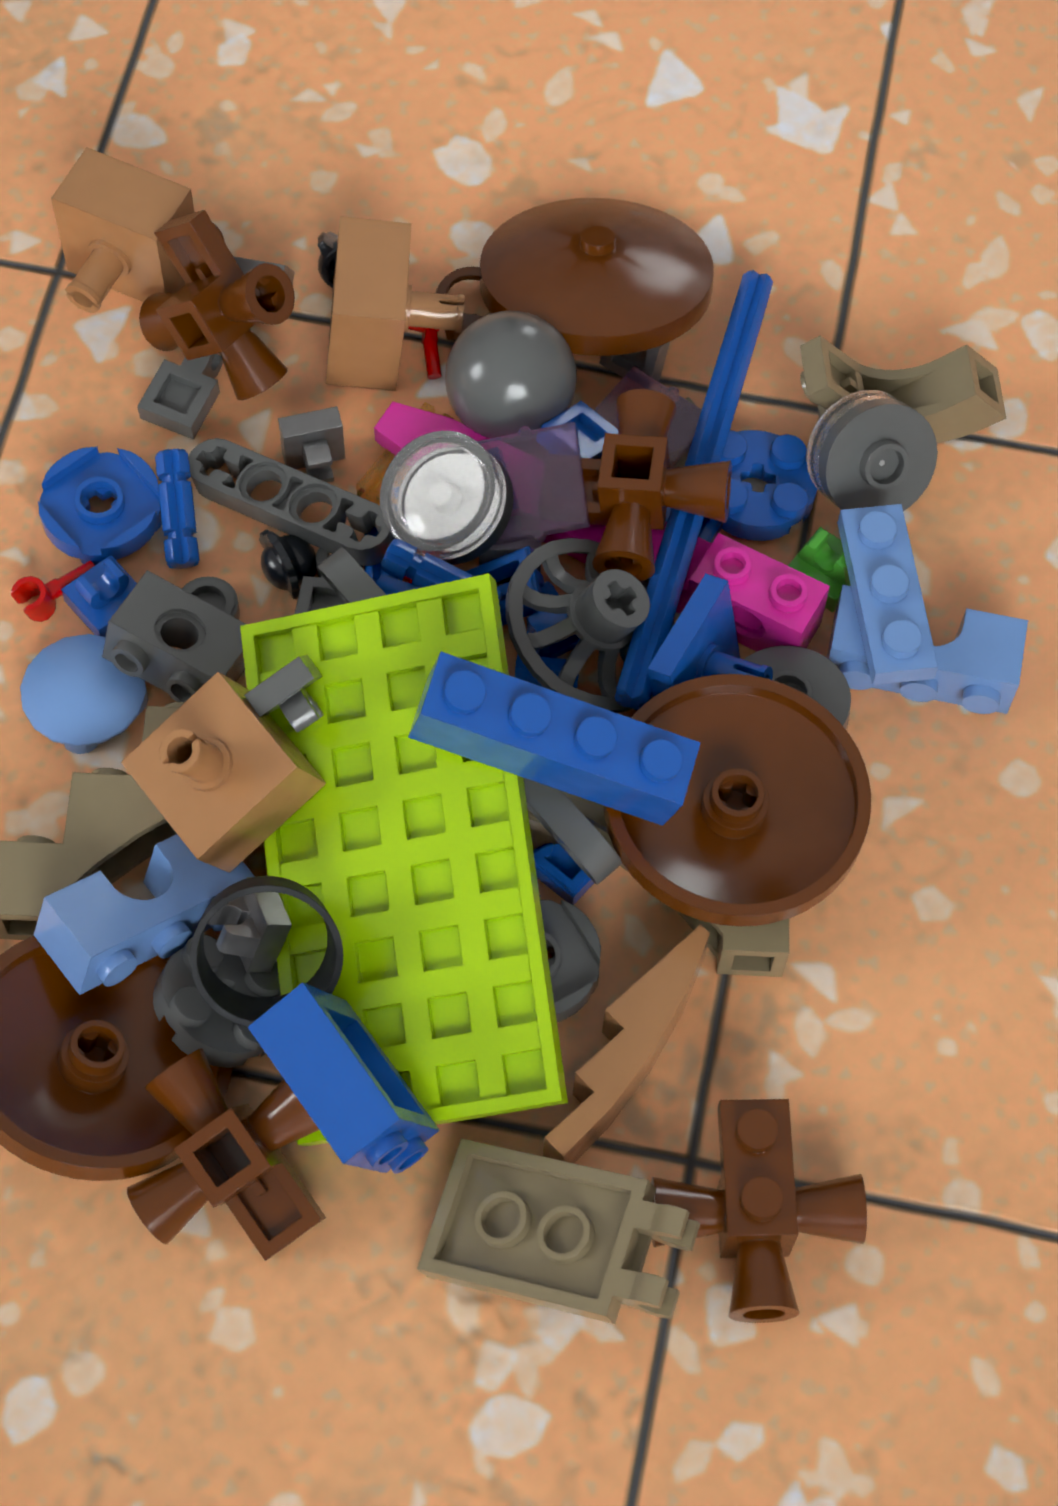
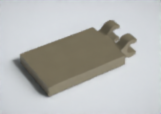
(552, 1233)

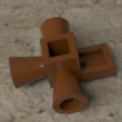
(218, 305)
(635, 484)
(228, 1161)
(762, 1210)

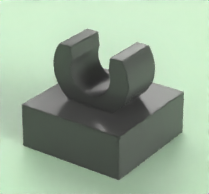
(288, 692)

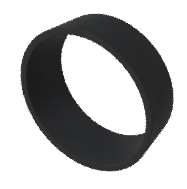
(241, 1007)

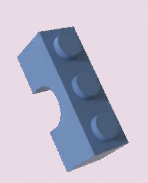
(973, 670)
(104, 935)

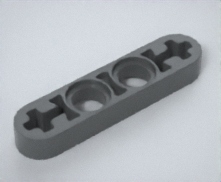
(285, 509)

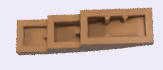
(637, 1032)

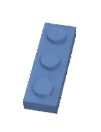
(887, 594)

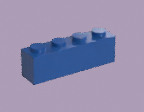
(554, 739)

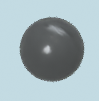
(509, 374)

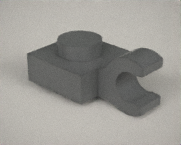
(182, 394)

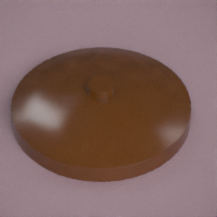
(600, 273)
(767, 810)
(81, 1070)

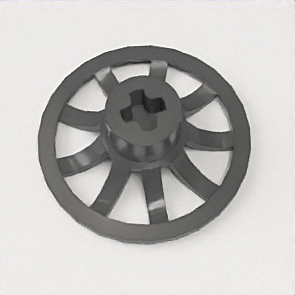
(599, 611)

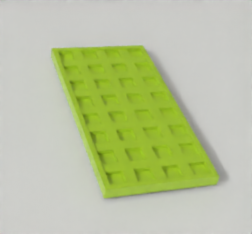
(415, 856)

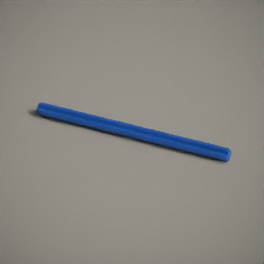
(706, 447)

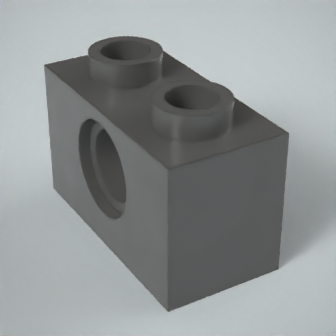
(166, 616)

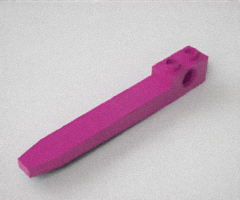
(768, 598)

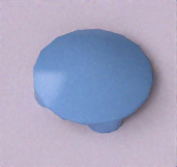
(80, 695)

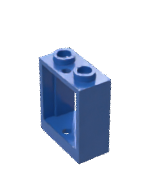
(344, 1081)

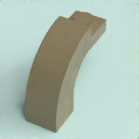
(952, 393)

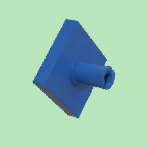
(702, 641)

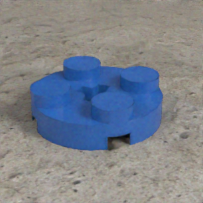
(788, 491)
(92, 535)

